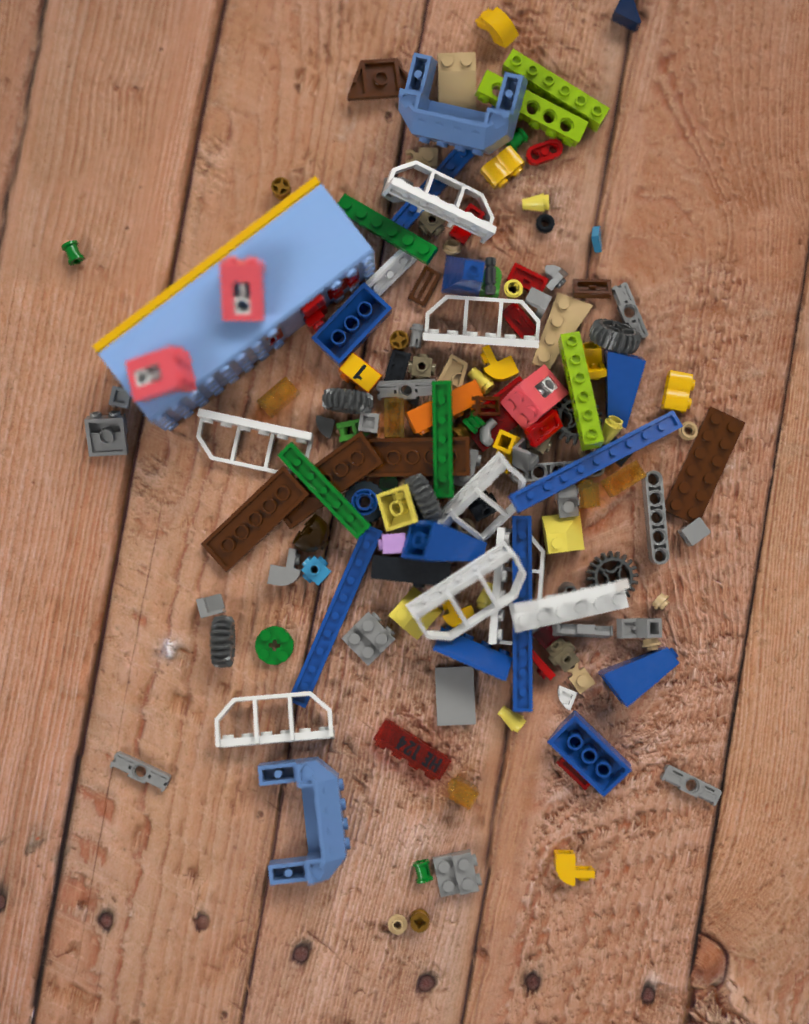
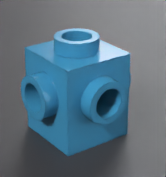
(323, 570)

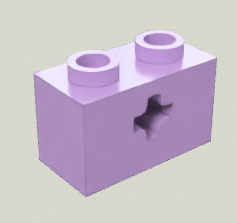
(391, 543)

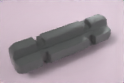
(490, 276)

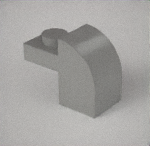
(567, 502)
(286, 575)
(639, 628)

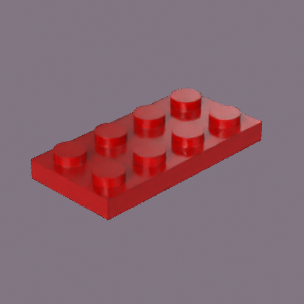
(505, 420)

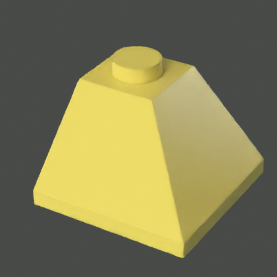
(397, 508)
(562, 534)
(404, 618)

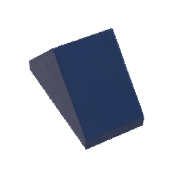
(627, 15)

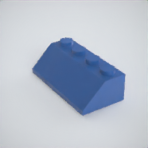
(352, 324)
(475, 654)
(589, 753)

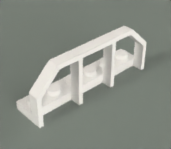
(437, 207)
(489, 338)
(246, 425)
(474, 489)
(500, 576)
(459, 581)
(569, 605)
(285, 736)

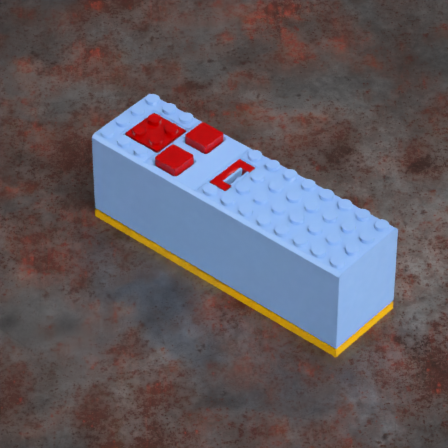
(310, 263)

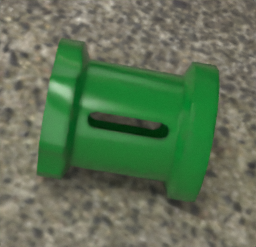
(519, 137)
(73, 252)
(422, 871)

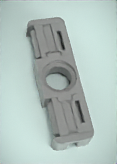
(625, 300)
(393, 388)
(582, 630)
(129, 764)
(702, 789)

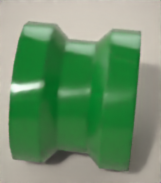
(474, 422)

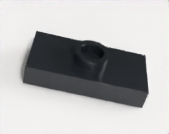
(397, 365)

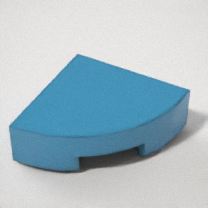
(596, 239)

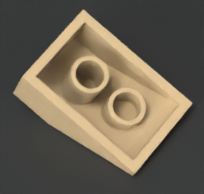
(457, 79)

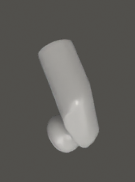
(485, 432)

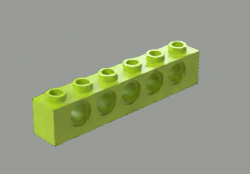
(556, 90)
(542, 107)
(580, 391)

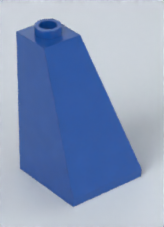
(462, 276)
(621, 383)
(440, 543)
(637, 675)

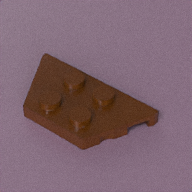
(378, 80)

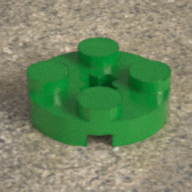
(265, 651)

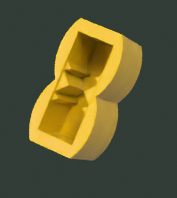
(502, 167)
(677, 391)

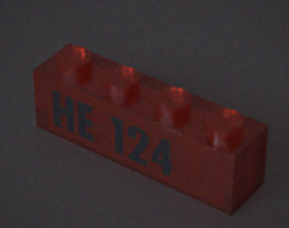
(411, 748)

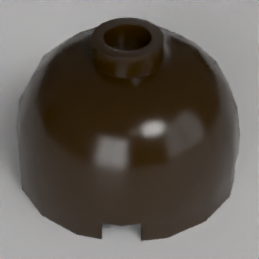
(313, 535)

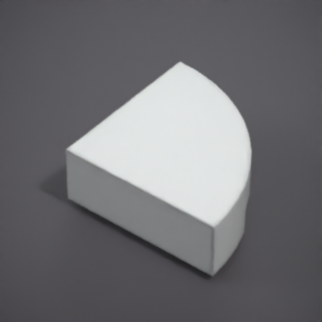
(566, 696)

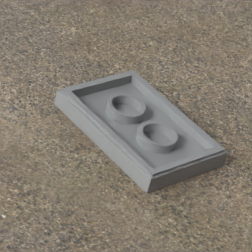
(455, 695)

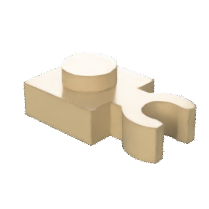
(426, 156)
(580, 678)

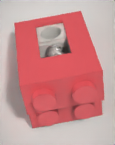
(242, 271)
(174, 371)
(534, 397)

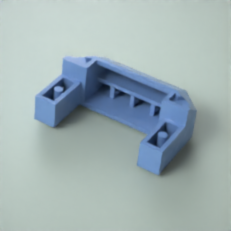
(454, 124)
(322, 815)

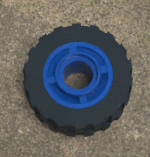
(365, 490)

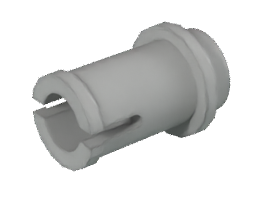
(416, 335)

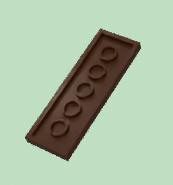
(415, 455)
(703, 465)
(343, 469)
(255, 519)

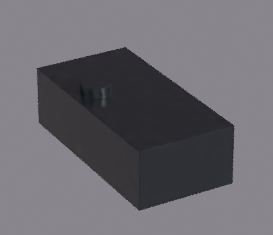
(409, 570)

